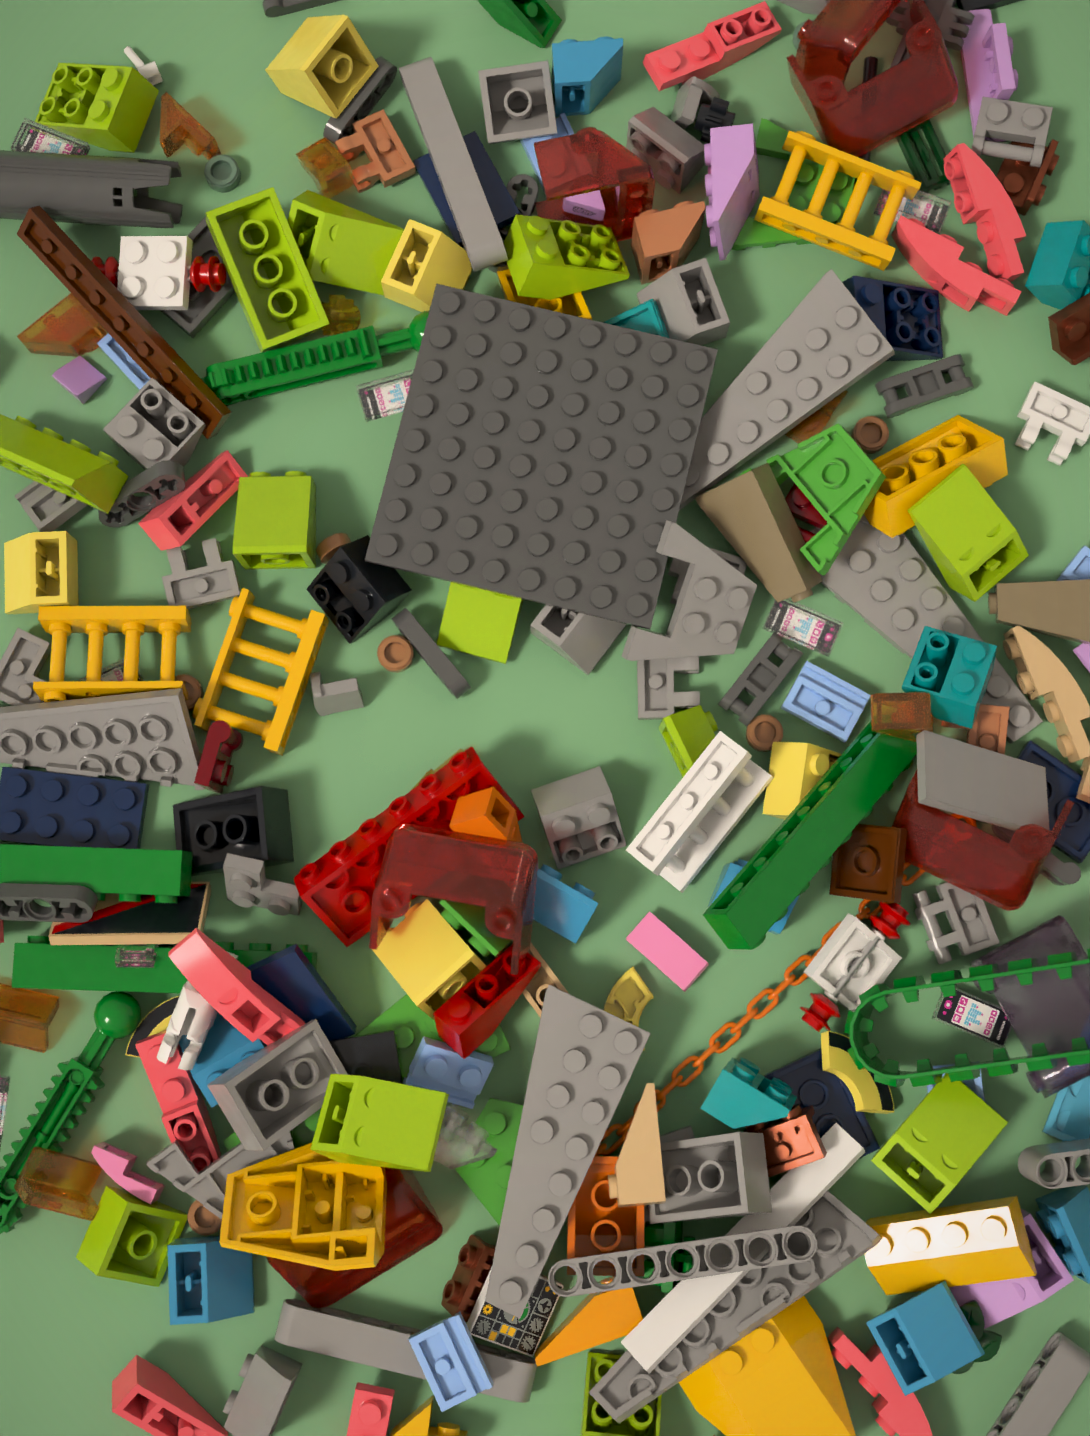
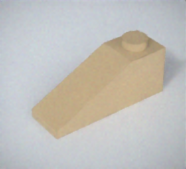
(639, 1166)

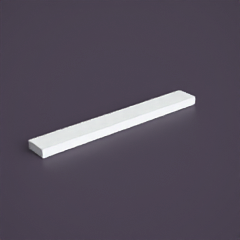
(694, 1298)

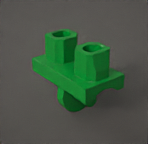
(667, 1234)

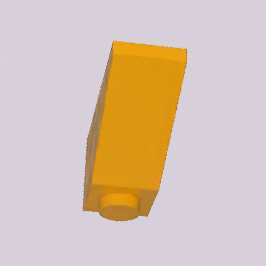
(593, 1322)

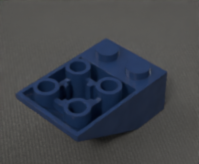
(903, 315)

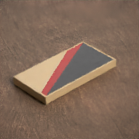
(137, 922)

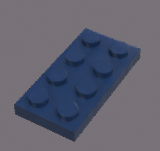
(71, 810)

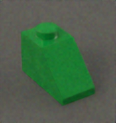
(526, 18)

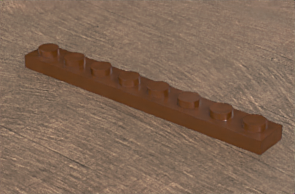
(121, 318)

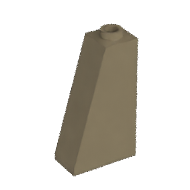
(763, 532)
(1045, 607)

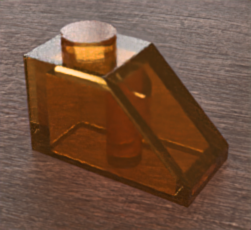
(63, 330)

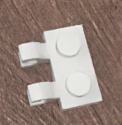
(1056, 414)

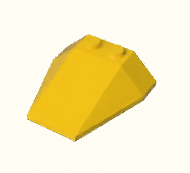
(307, 1211)
(774, 1381)

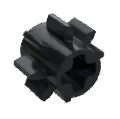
(713, 116)

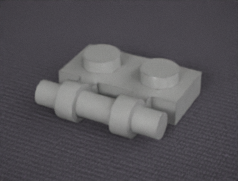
(967, 917)

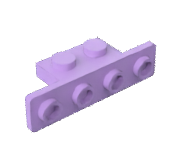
(987, 63)

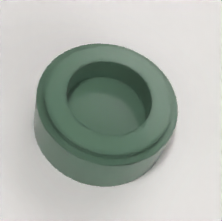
(222, 173)

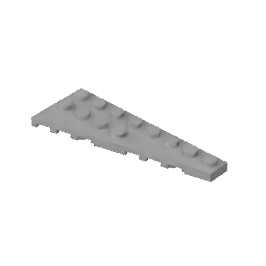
(799, 369)
(901, 595)
(105, 735)
(570, 1097)
(748, 1305)

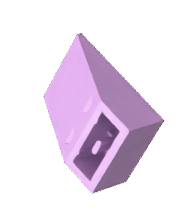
(730, 183)
(1011, 1296)

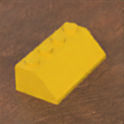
(925, 462)
(951, 1245)

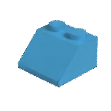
(220, 1052)

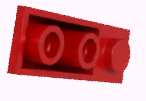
(483, 1003)

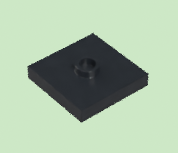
(370, 1055)

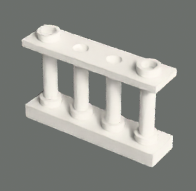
(700, 812)

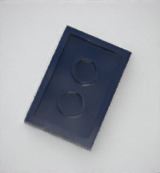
(496, 193)
(1063, 785)
(302, 990)
(828, 1097)

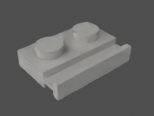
(47, 507)

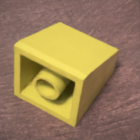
(323, 64)
(428, 957)

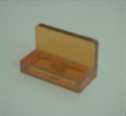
(26, 1017)
(59, 1183)

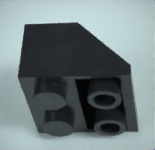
(357, 592)

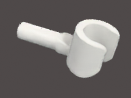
(148, 71)

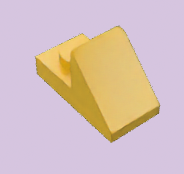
(419, 1424)

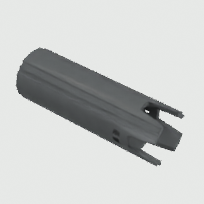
(87, 189)

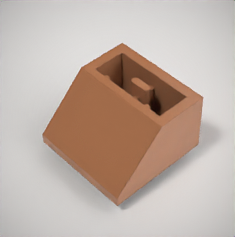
(665, 238)

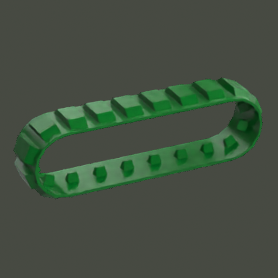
(865, 1054)

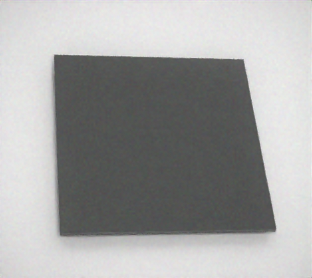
(541, 456)

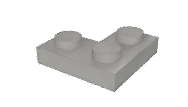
(21, 667)
(249, 887)

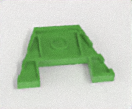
(770, 143)
(837, 482)
(490, 1176)

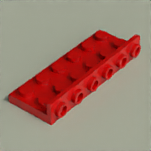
(344, 879)

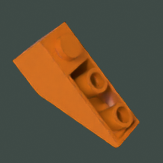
(486, 815)

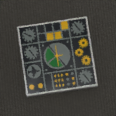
(509, 1331)

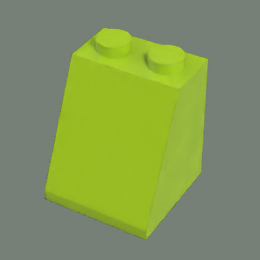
(275, 521)

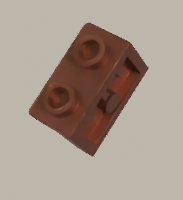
(1024, 181)
(1072, 331)
(790, 1140)
(469, 1277)

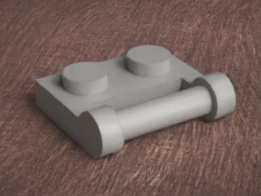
(1014, 123)

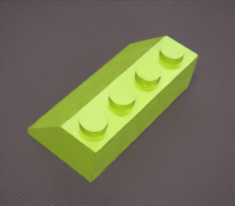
(266, 270)
(60, 465)

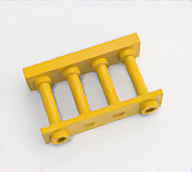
(842, 235)
(97, 623)
(285, 698)

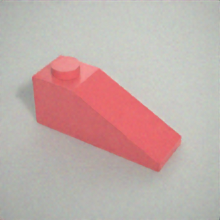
(186, 512)
(158, 1403)

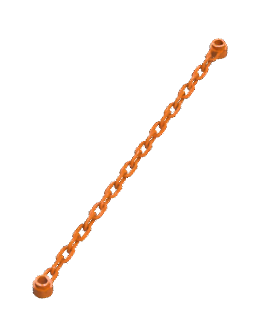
(751, 1014)

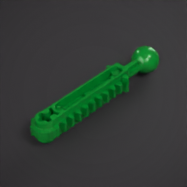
(309, 362)
(115, 1018)

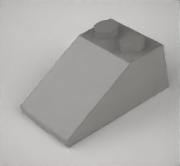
(277, 1086)
(713, 1178)

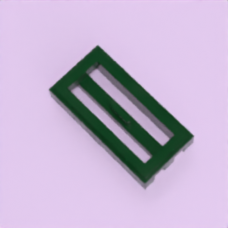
(913, 162)

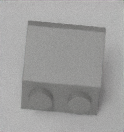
(518, 102)
(262, 1394)

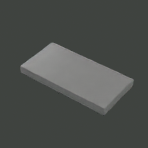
(980, 783)

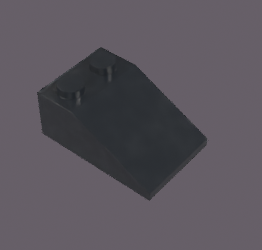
(239, 823)

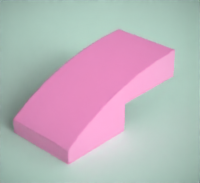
(667, 951)
(118, 1166)

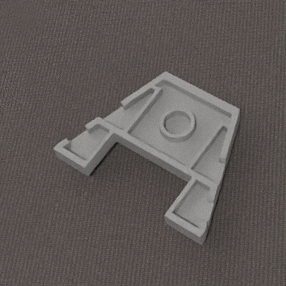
(708, 607)
(210, 1183)

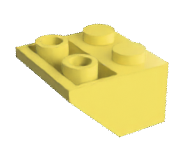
(421, 262)
(40, 571)
(795, 772)

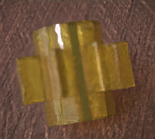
(341, 315)

